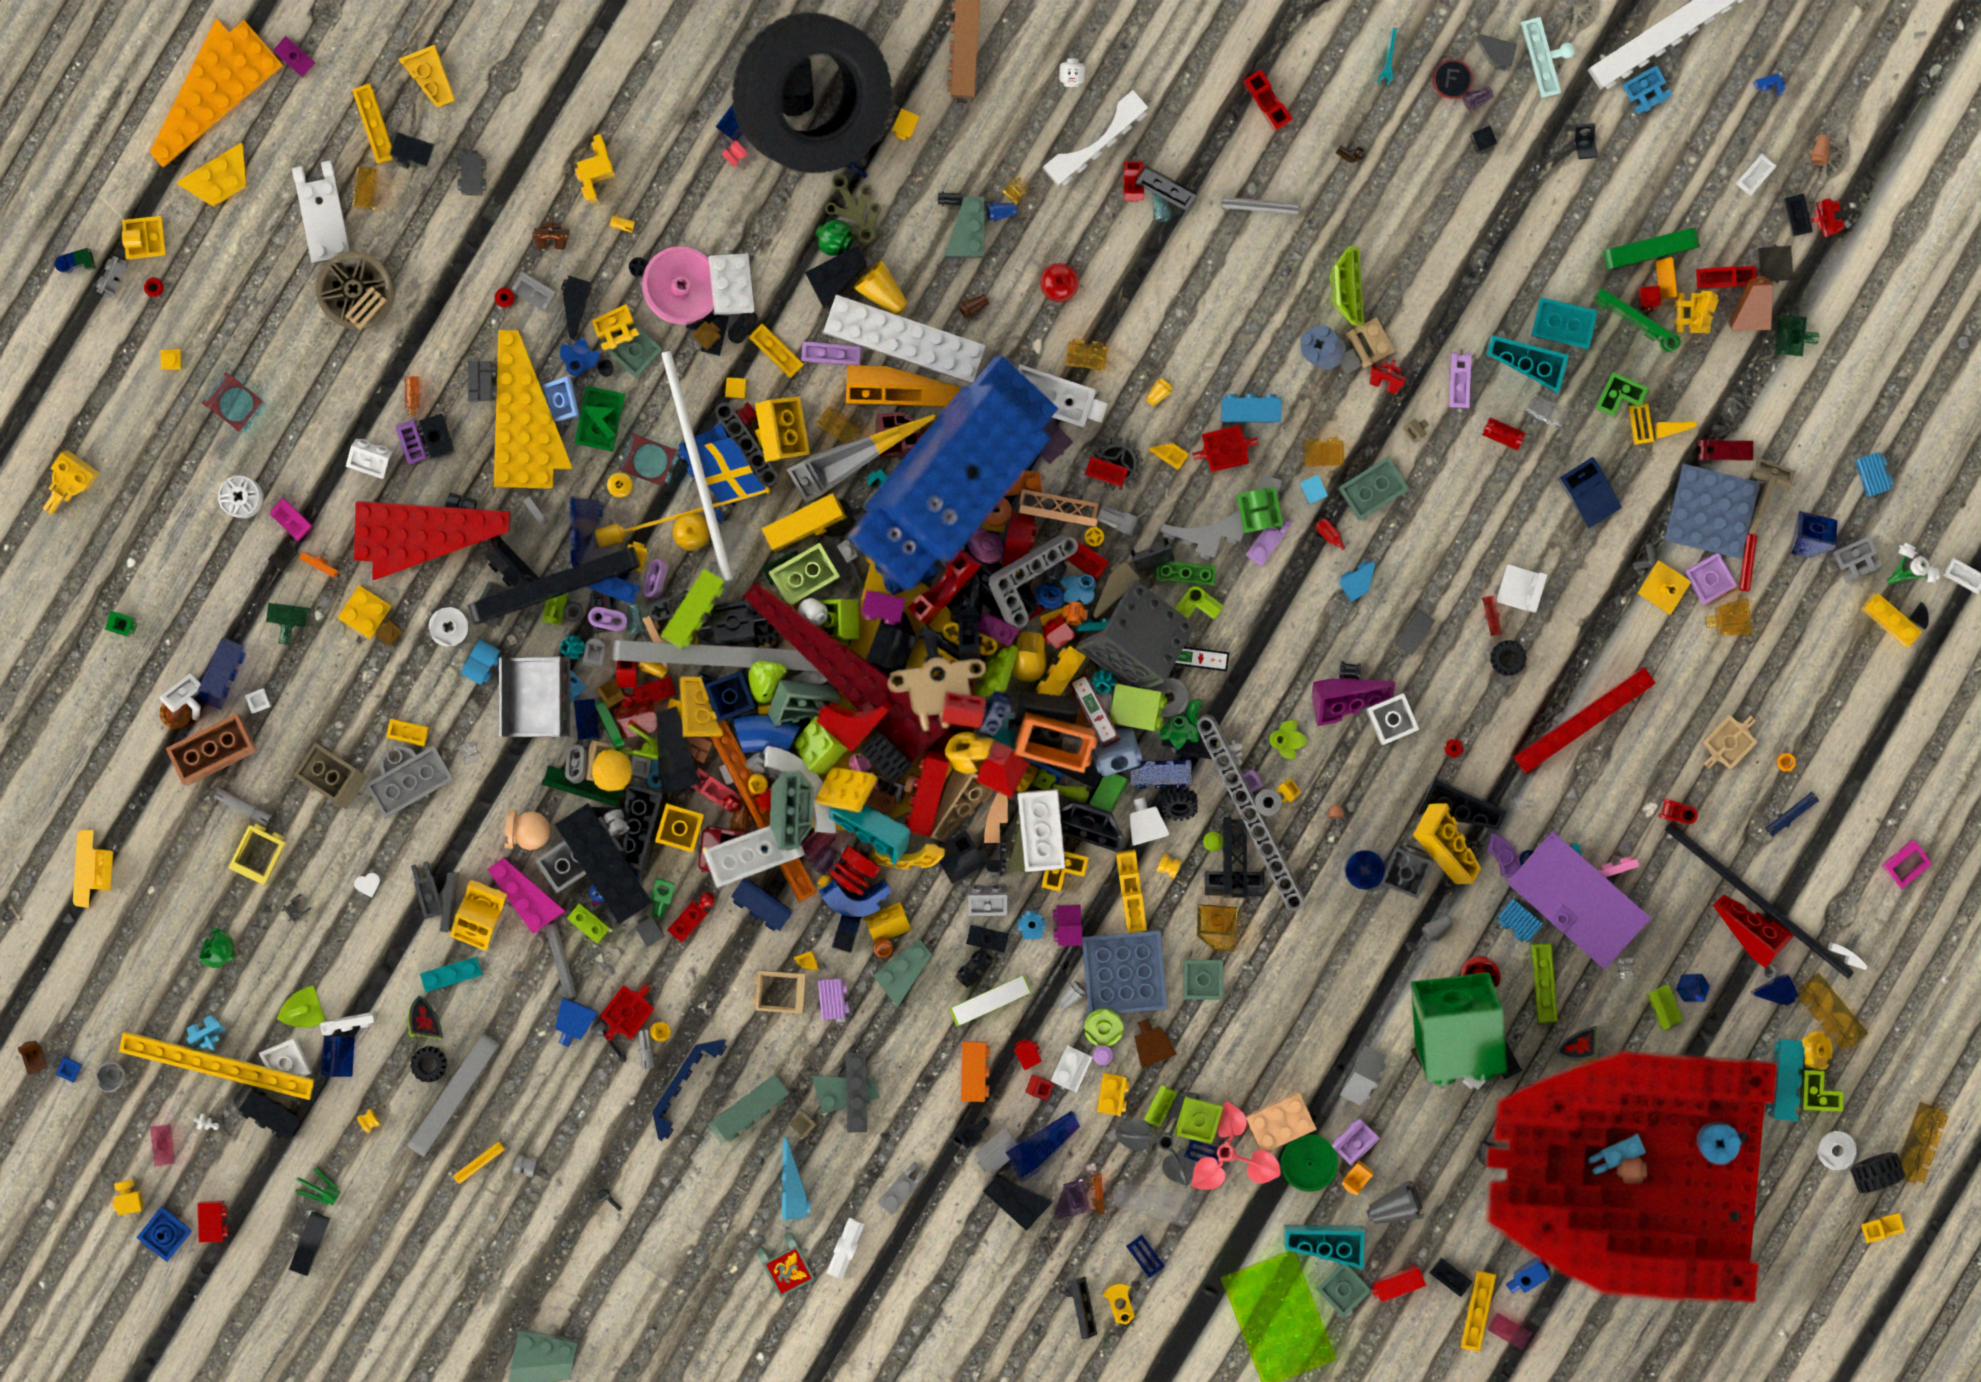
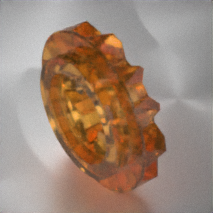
(176, 722)

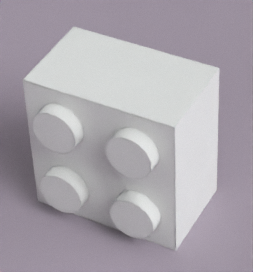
(1392, 719)

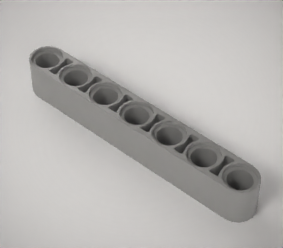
(453, 1095)

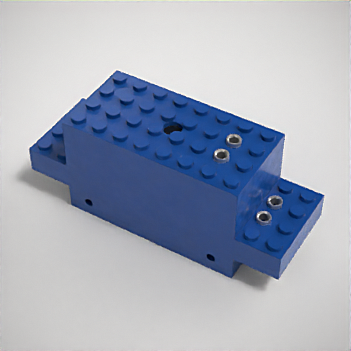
(955, 473)

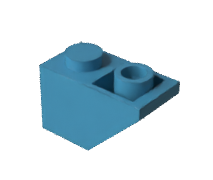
(1357, 583)

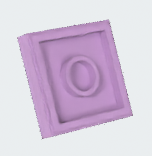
(1710, 578)

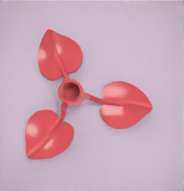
(1207, 1171)

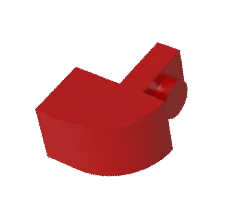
(1132, 191)

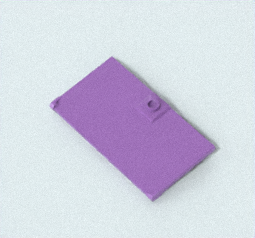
(1578, 900)

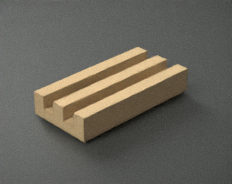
(376, 295)

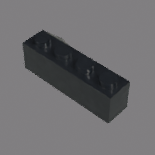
(643, 817)

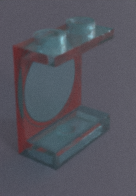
(234, 403)
(649, 460)

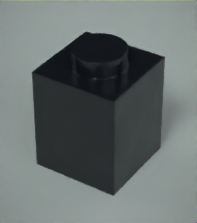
(1483, 139)

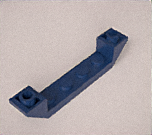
(663, 1125)

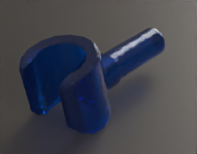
(857, 169)

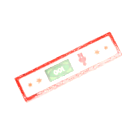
(1094, 710)

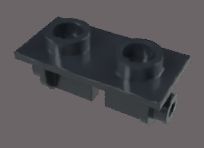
(979, 960)

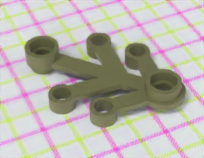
(856, 212)

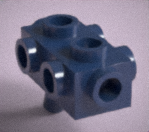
(995, 711)

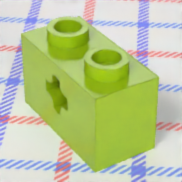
(589, 923)

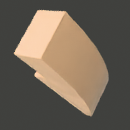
(997, 814)

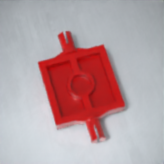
(1225, 448)
(627, 1012)

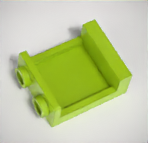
(1138, 707)

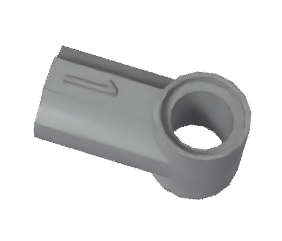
(1119, 520)

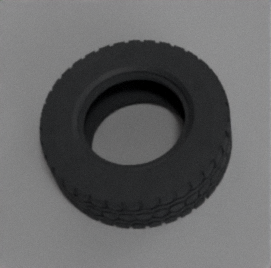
(862, 103)

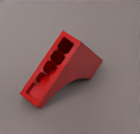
(850, 726)

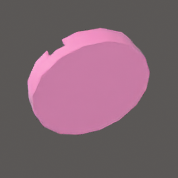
(986, 546)

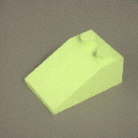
(804, 574)

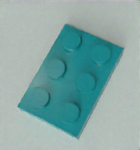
(1564, 323)

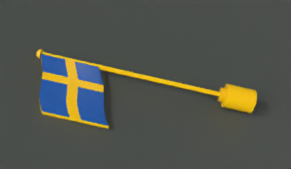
(726, 476)

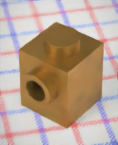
(706, 335)

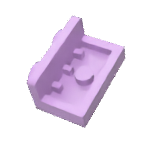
(1355, 1141)

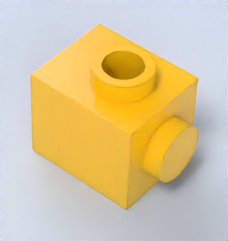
(128, 1202)

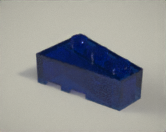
(221, 673)
(1161, 774)

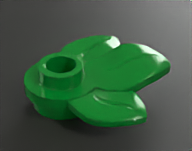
(1179, 733)

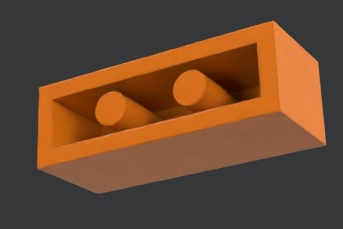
(974, 1071)

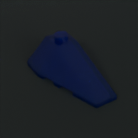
(1038, 1149)

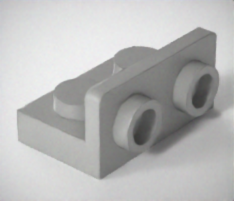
(987, 900)

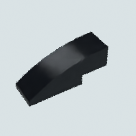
(309, 1244)

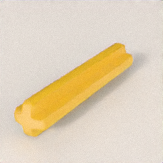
(479, 1162)

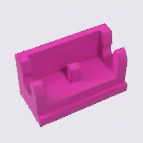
(291, 519)

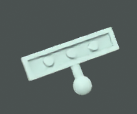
(1542, 57)

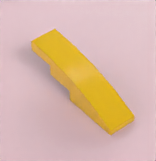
(1131, 891)

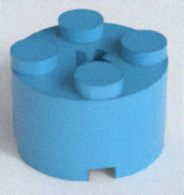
(1718, 1153)

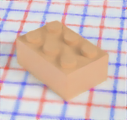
(1280, 1122)

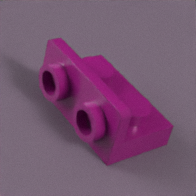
(998, 629)

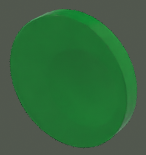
(1309, 1163)

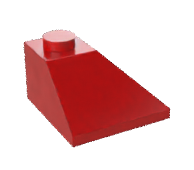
(1002, 770)

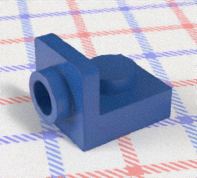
(1767, 82)

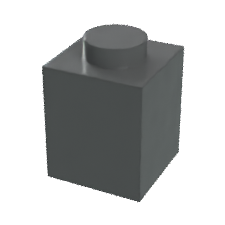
(649, 930)

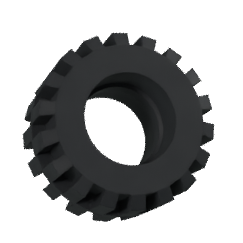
(886, 757)
(1877, 1172)

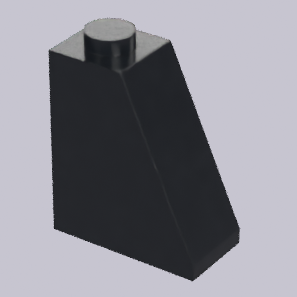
(846, 933)

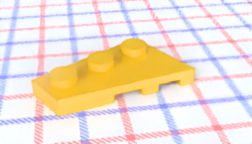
(429, 72)
(697, 714)

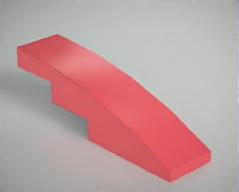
(714, 789)

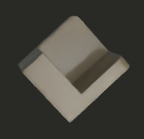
(803, 1124)

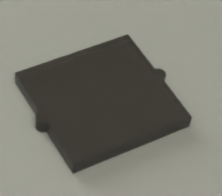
(1776, 263)

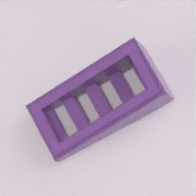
(406, 425)

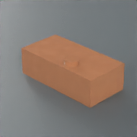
(211, 749)

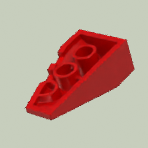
(1758, 936)

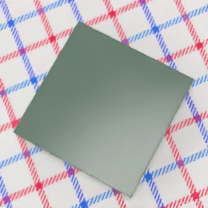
(637, 353)
(1203, 979)
(1343, 1289)

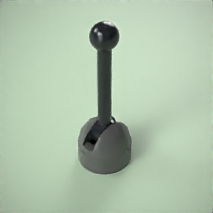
(600, 1030)

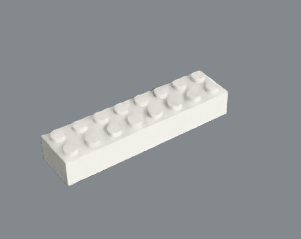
(904, 339)

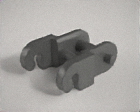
(292, 917)

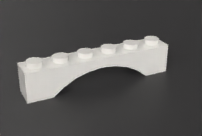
(1064, 165)

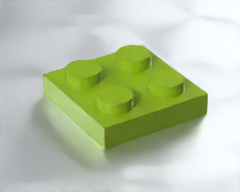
(1198, 1120)

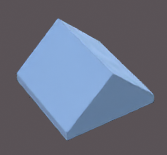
(561, 399)

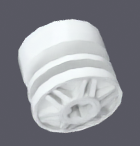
(252, 497)

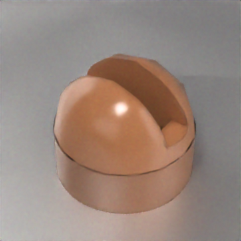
(1335, 812)

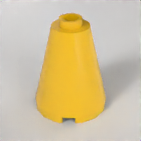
(882, 289)

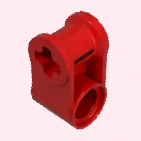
(1676, 812)

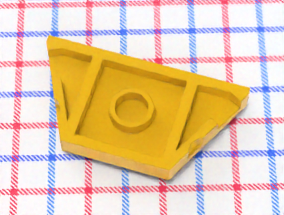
(218, 178)

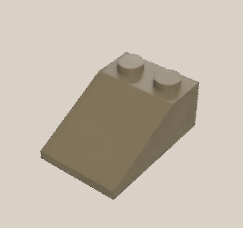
(1115, 586)
(330, 776)

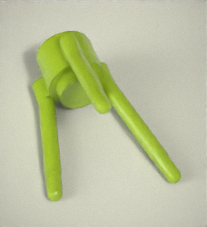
(648, 750)

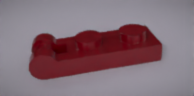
(1726, 450)

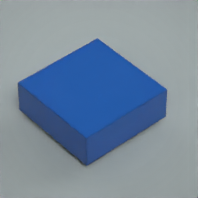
(68, 1069)

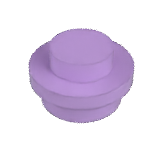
(1102, 1055)

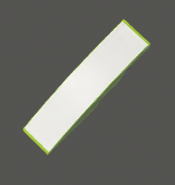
(990, 1000)

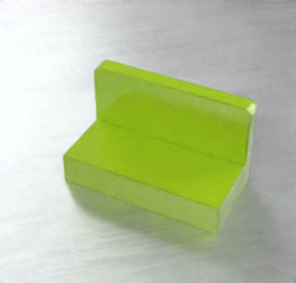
(1664, 1007)

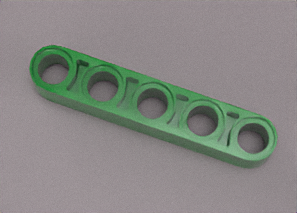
(1651, 248)

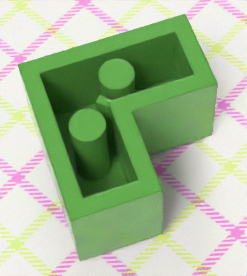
(1619, 390)

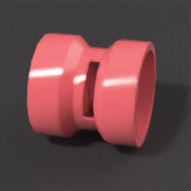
(736, 152)

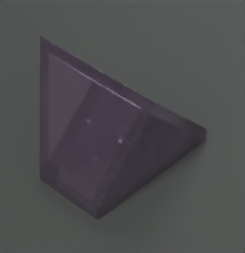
(1072, 1200)

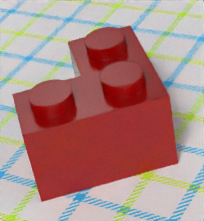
(1019, 537)

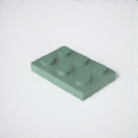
(1373, 488)

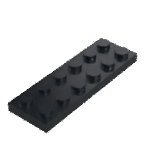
(603, 863)

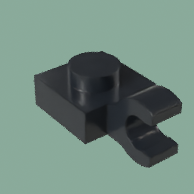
(971, 1133)

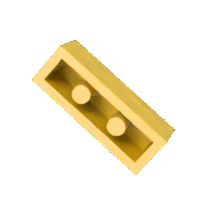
(1891, 620)

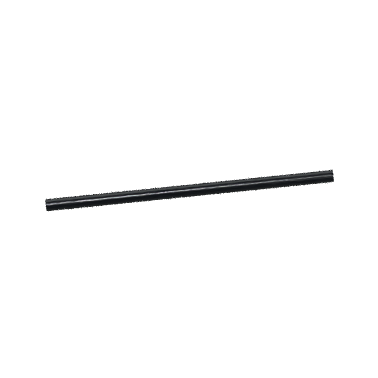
(1759, 900)

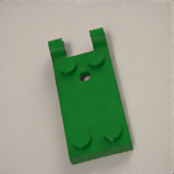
(1651, 329)

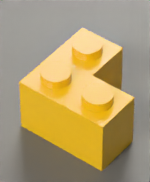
(1074, 864)

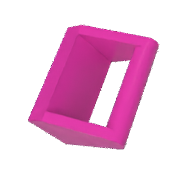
(1902, 854)

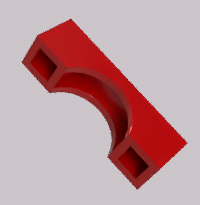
(933, 601)

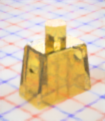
(1731, 619)

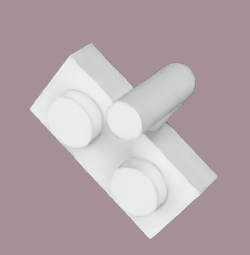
(181, 694)

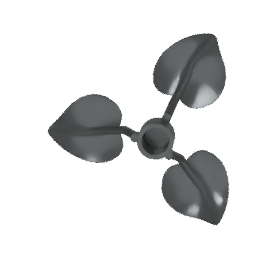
(1135, 1136)

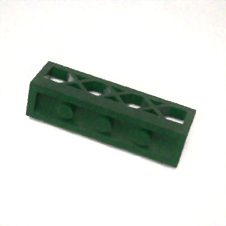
(588, 789)

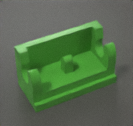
(1109, 792)

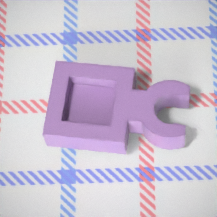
(1253, 781)

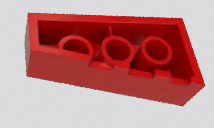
(928, 792)

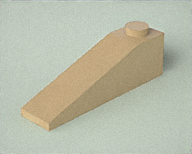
(958, 801)

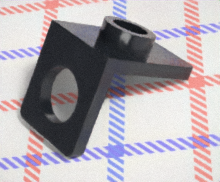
(1585, 142)

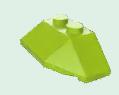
(1347, 286)

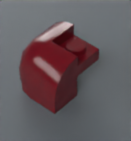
(890, 420)

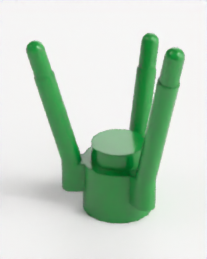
(329, 1194)

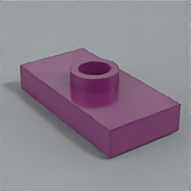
(294, 56)

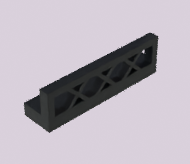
(1227, 858)

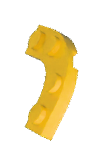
(926, 857)

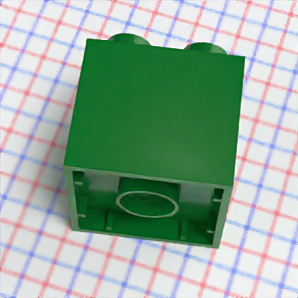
(1458, 1028)

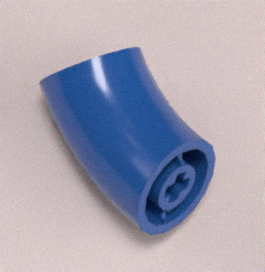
(759, 732)

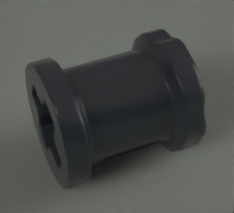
(1349, 670)

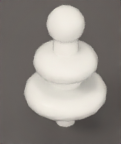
(1235, 750)
(206, 1123)

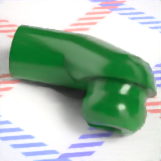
(1192, 711)

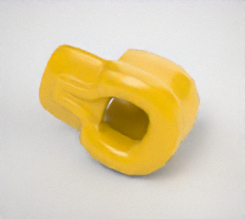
(1031, 658)
(967, 752)

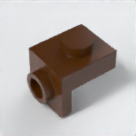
(32, 1056)

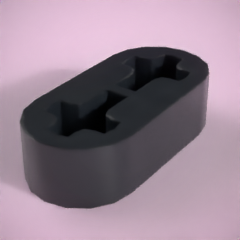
(746, 330)

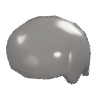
(110, 1076)

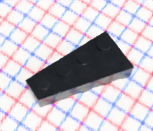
(1463, 805)

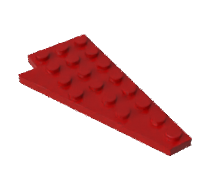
(410, 534)

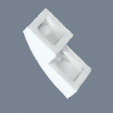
(1851, 958)

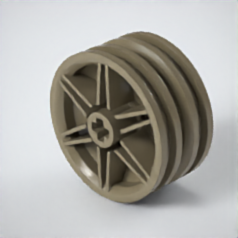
(336, 270)

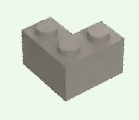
(1364, 1076)

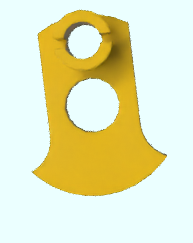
(1119, 1291)

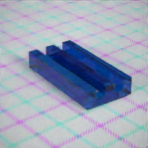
(1189, 1148)
(1135, 1242)

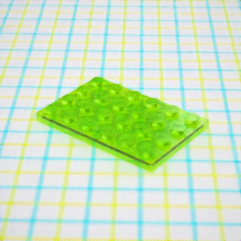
(1278, 1318)

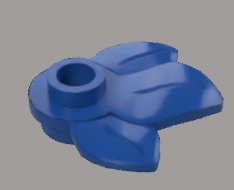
(579, 354)

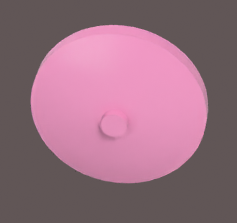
(678, 285)

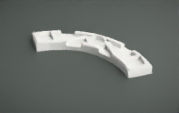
(787, 762)

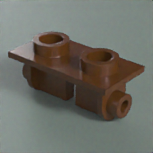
(880, 801)

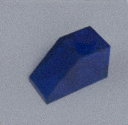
(1778, 991)

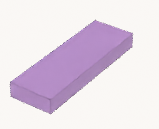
(831, 353)

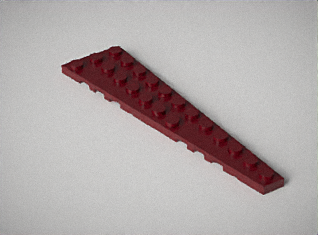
(849, 673)

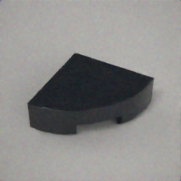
(1920, 616)

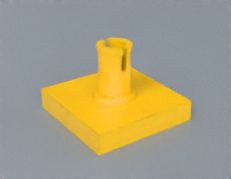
(1664, 587)

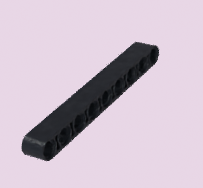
(553, 585)

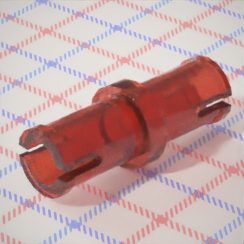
(1492, 615)

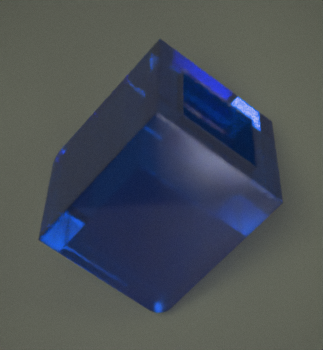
(1692, 987)

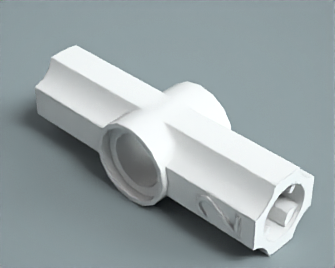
(845, 1248)

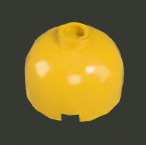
(691, 532)

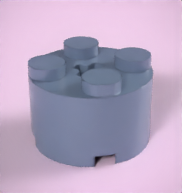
(1322, 347)

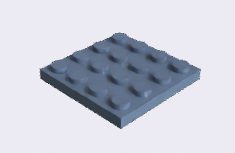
(1711, 511)
(1124, 972)

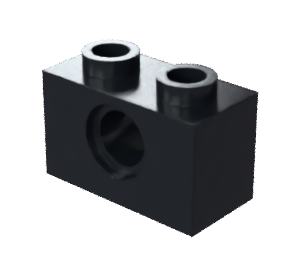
(444, 445)

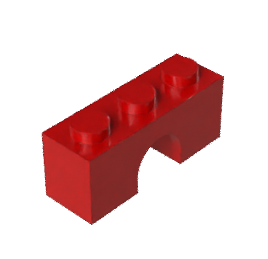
(1264, 97)

